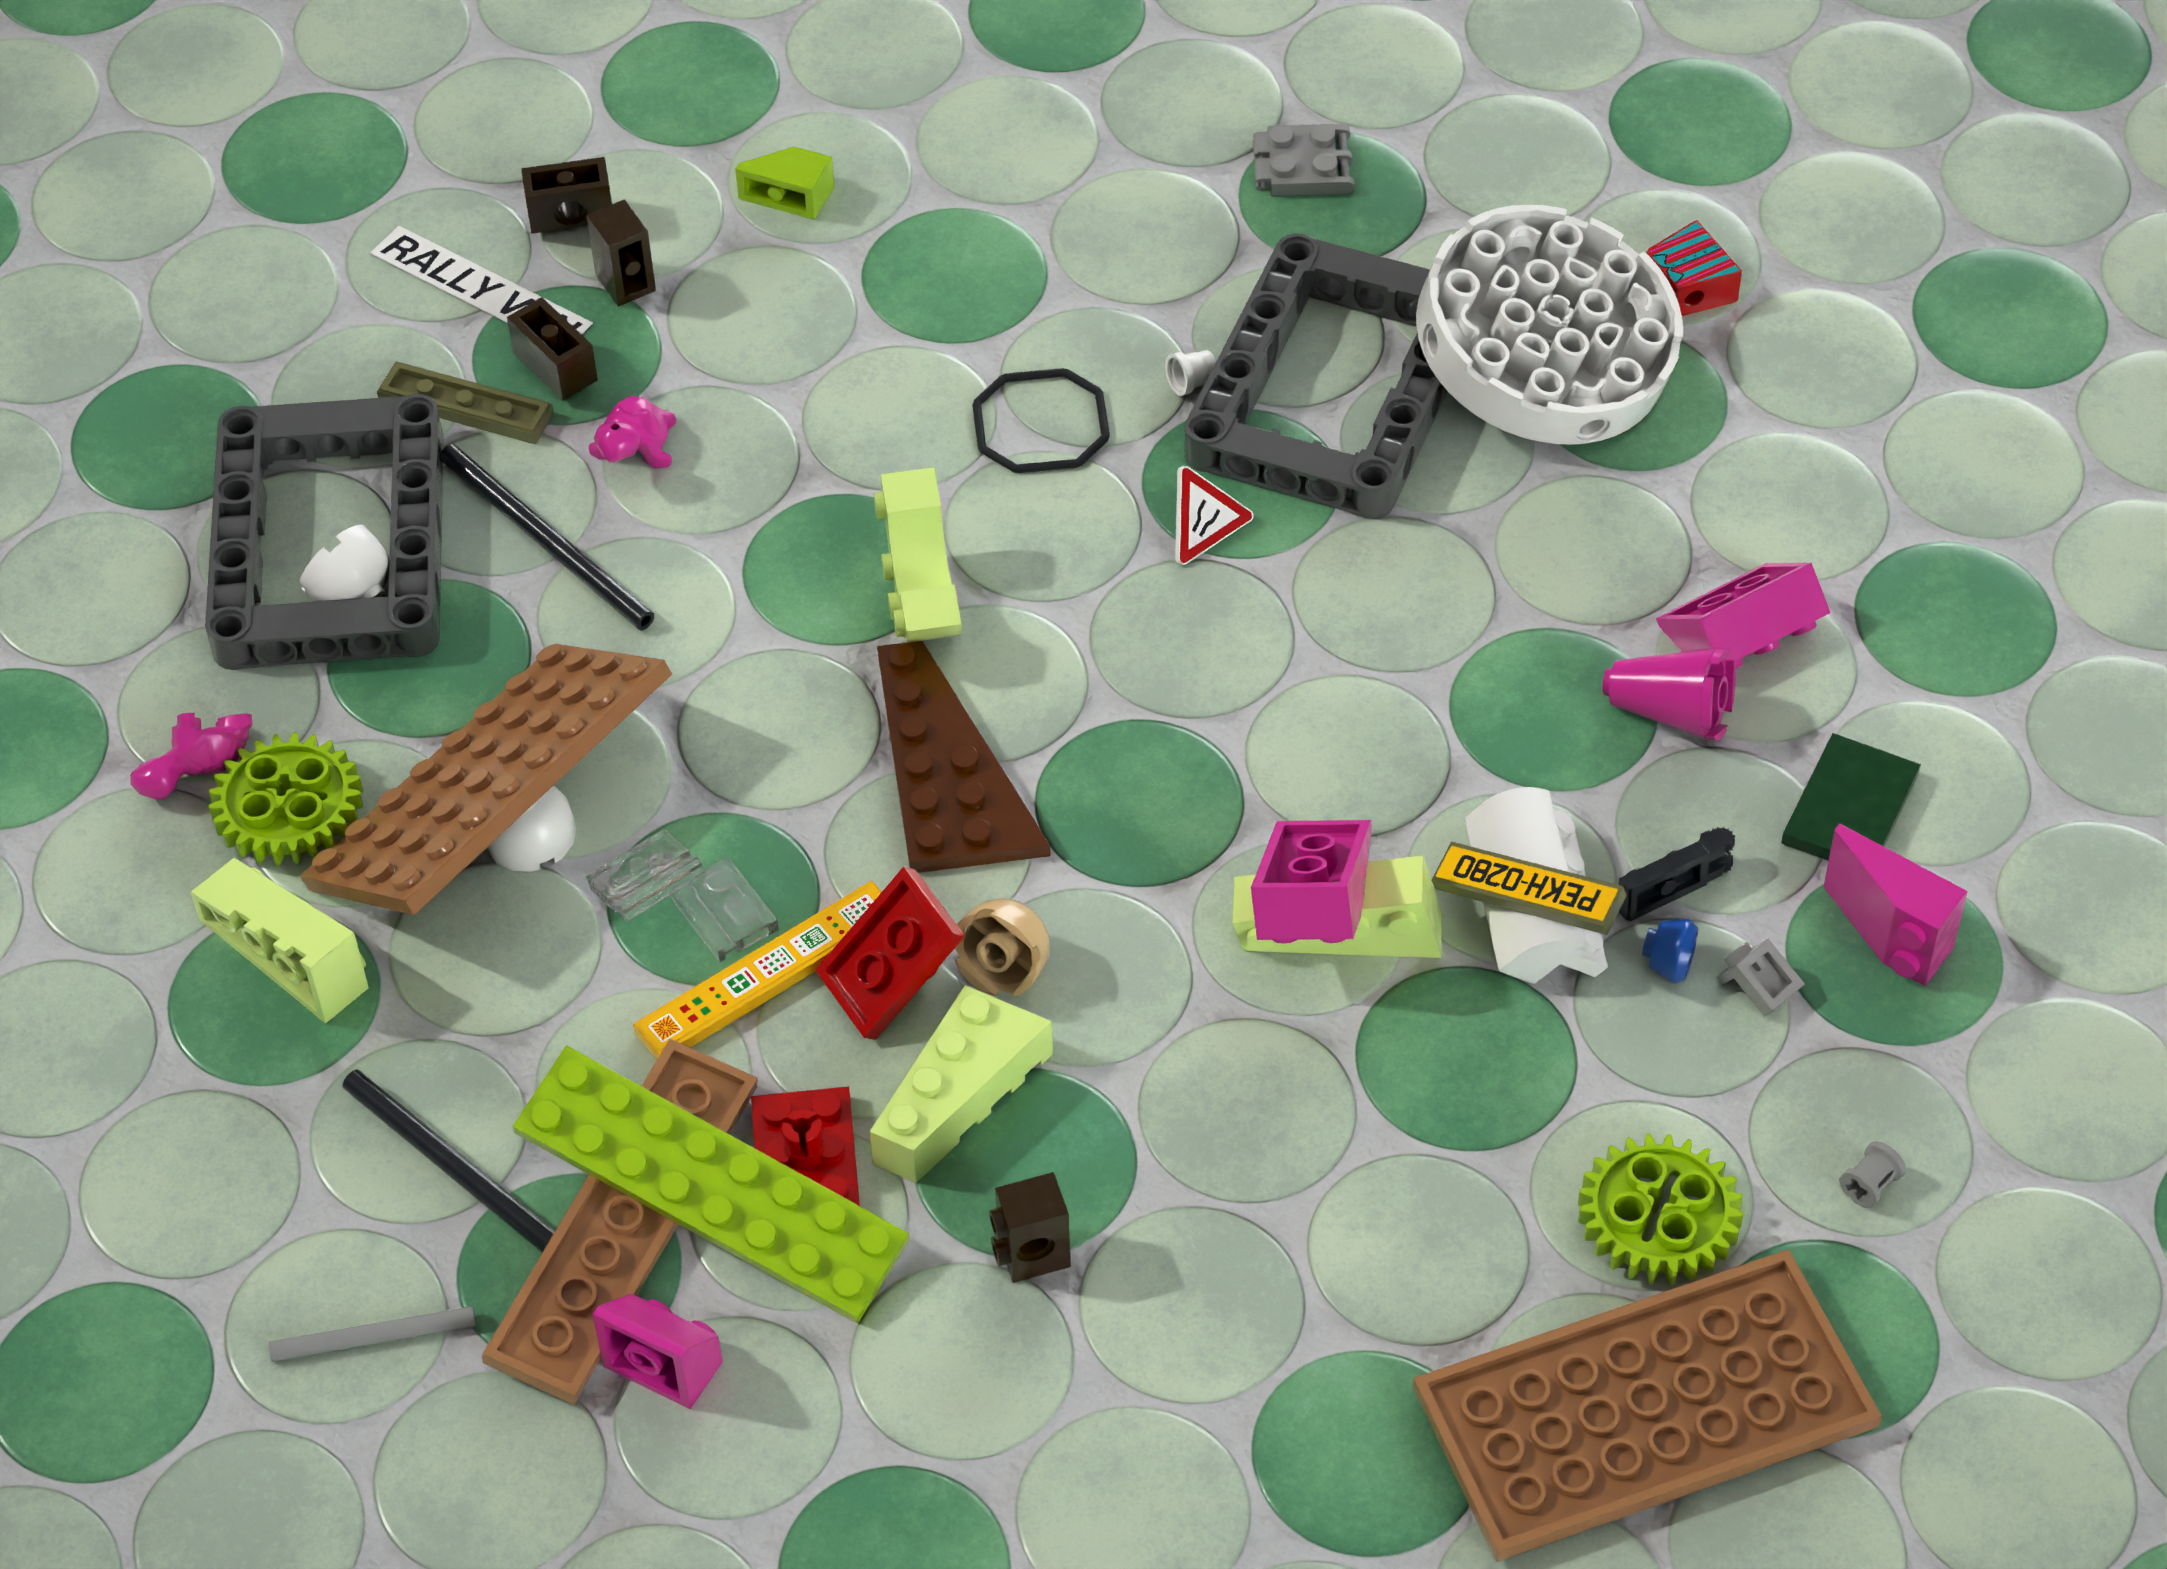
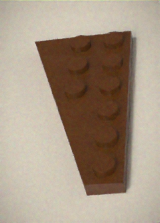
(949, 783)

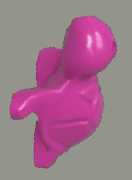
(633, 427)
(192, 753)

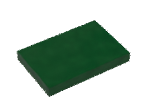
(1853, 788)

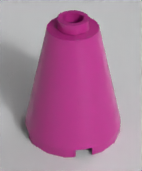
(1676, 689)

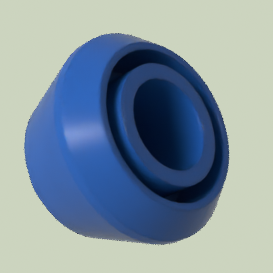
(1671, 948)

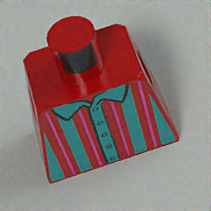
(1697, 269)

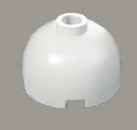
(350, 570)
(537, 835)

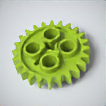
(285, 798)
(1616, 1192)

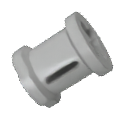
(1872, 1174)

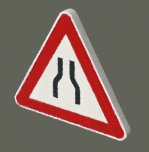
(1203, 515)

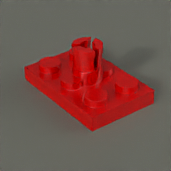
(889, 953)
(810, 1135)

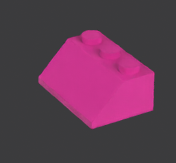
(1749, 611)

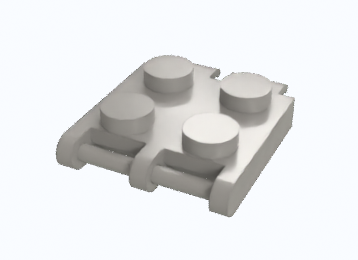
(1303, 160)

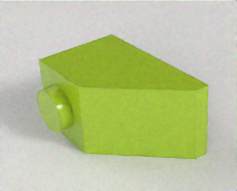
(787, 181)

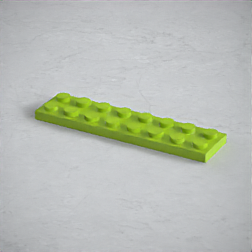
(712, 1183)

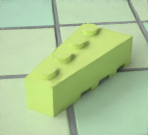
(1396, 919)
(283, 938)
(960, 1074)

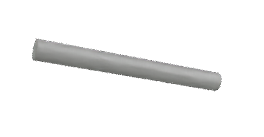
(372, 1333)

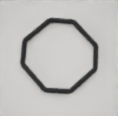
(1040, 466)

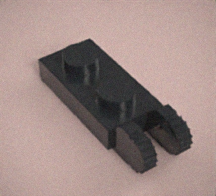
(1677, 873)

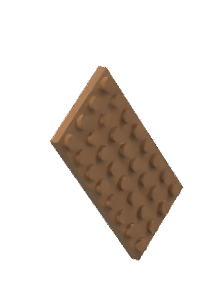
(484, 777)
(1644, 1404)

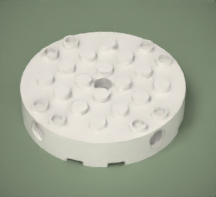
(1549, 325)

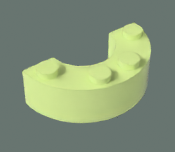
(917, 559)

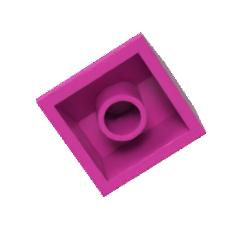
(657, 1347)

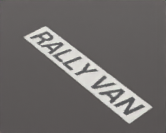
(461, 277)

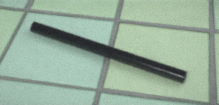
(547, 537)
(448, 1159)

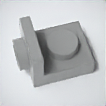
(1762, 975)

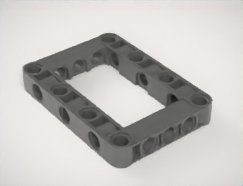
(1217, 427)
(334, 629)

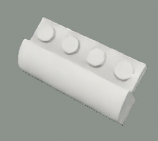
(1529, 828)

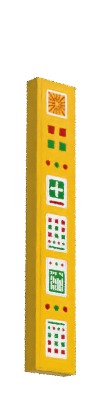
(753, 977)

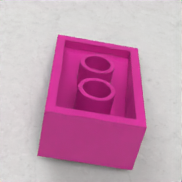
(1312, 881)
(1894, 904)

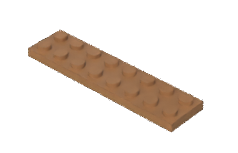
(605, 1244)

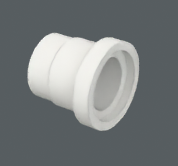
(1188, 370)

